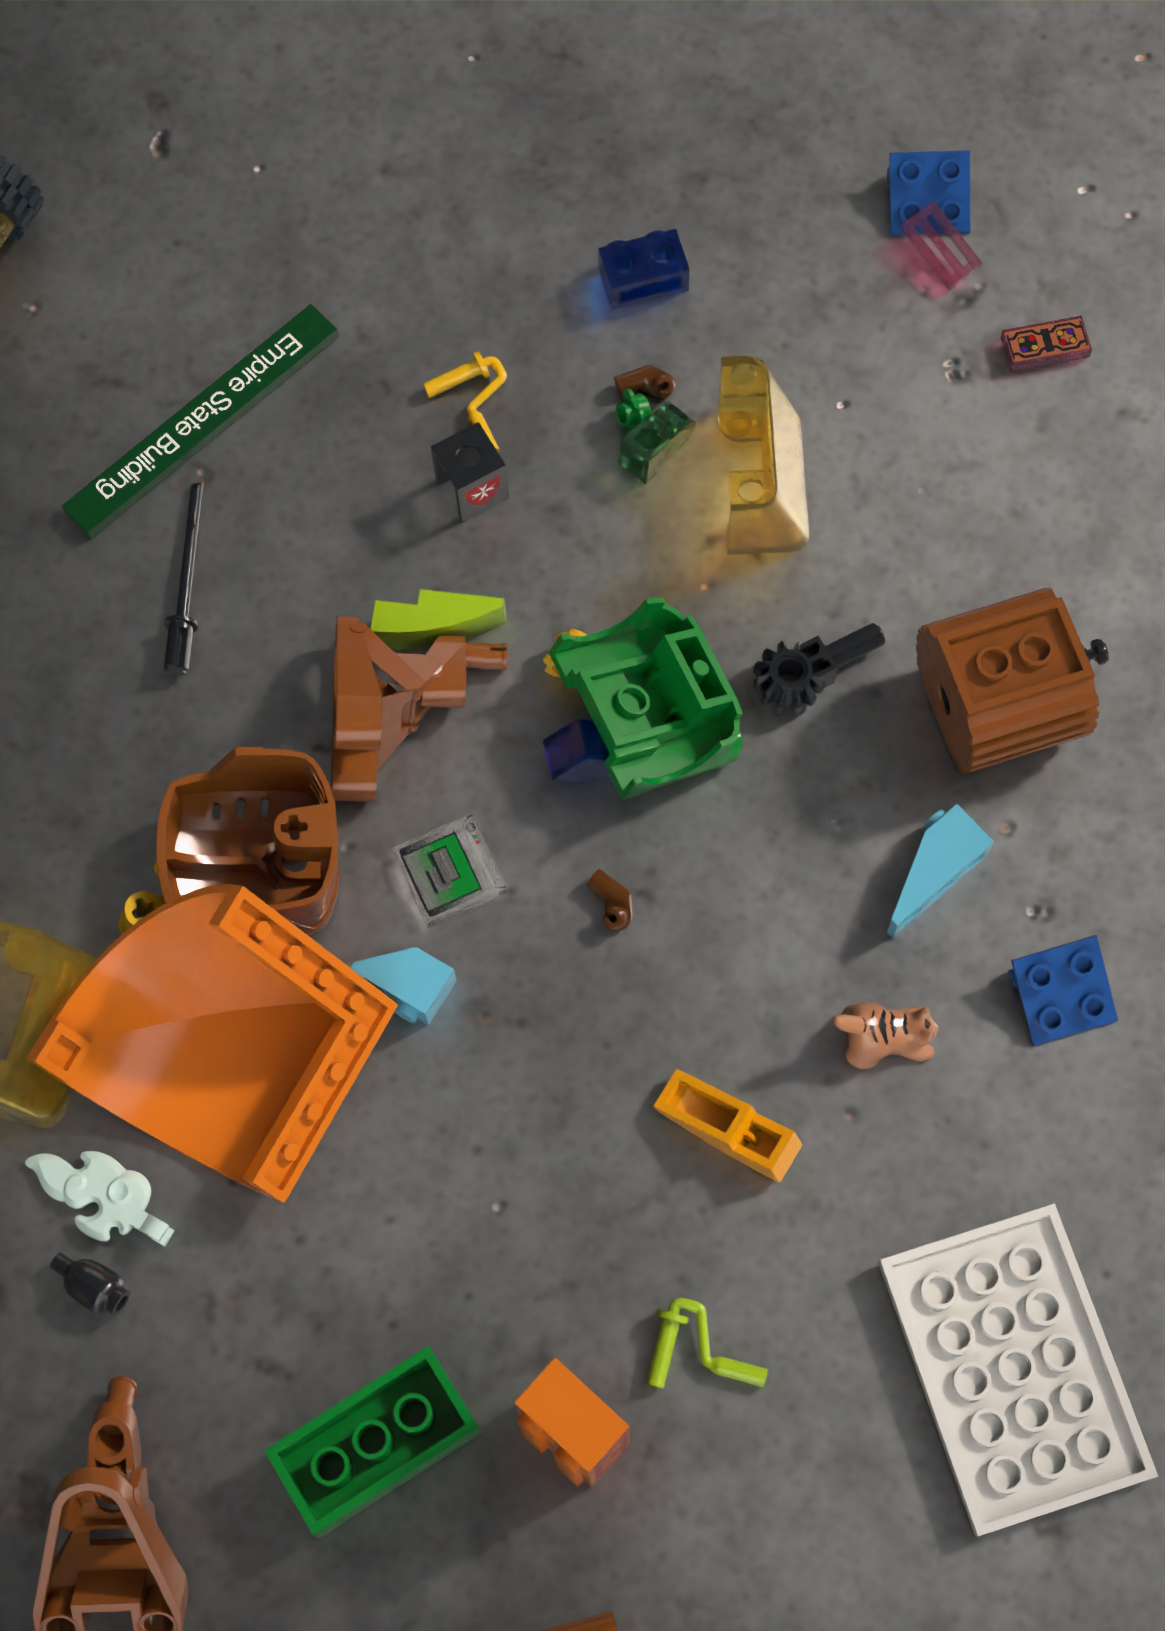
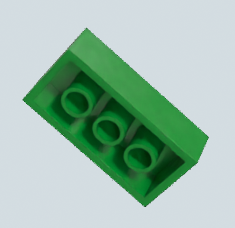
(372, 1442)

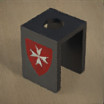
(474, 470)

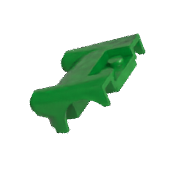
(653, 697)

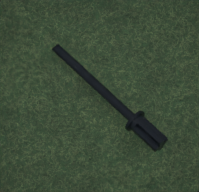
(182, 626)

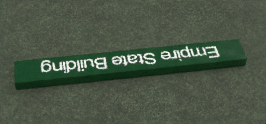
(200, 421)

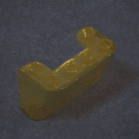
(758, 410)

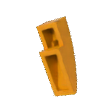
(729, 1125)

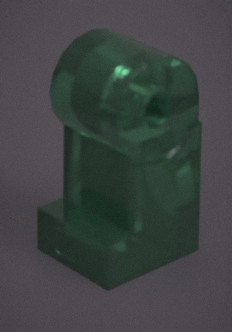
(654, 441)

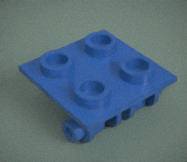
(929, 177)
(1064, 990)

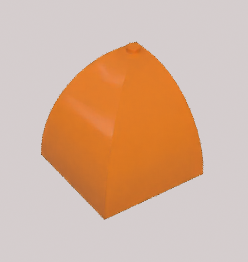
(218, 1035)

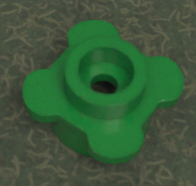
(632, 409)

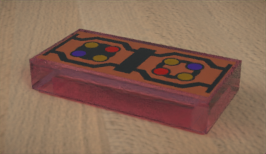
(1046, 343)

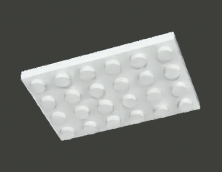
(1016, 1370)

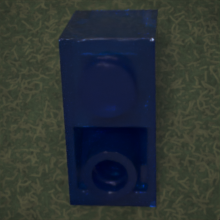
(577, 753)

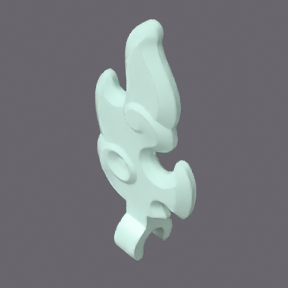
(103, 1180)

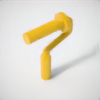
(464, 373)

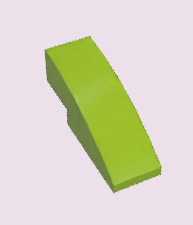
(435, 615)

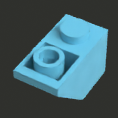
(411, 980)

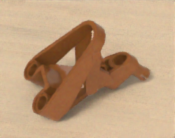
(376, 718)
(115, 1572)

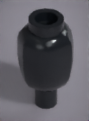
(92, 1284)

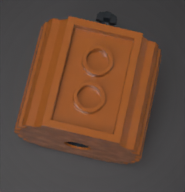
(1009, 679)

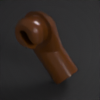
(647, 379)
(616, 900)

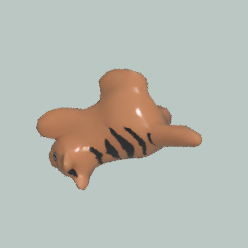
(882, 1031)

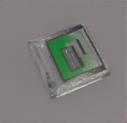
(450, 870)

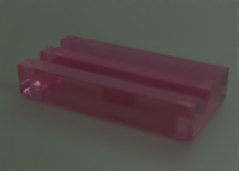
(961, 272)

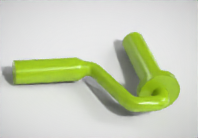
(719, 1365)

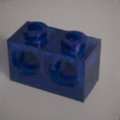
(646, 277)

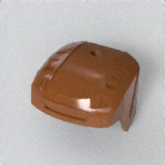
(250, 851)

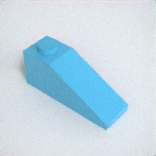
(945, 855)

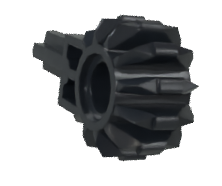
(812, 664)

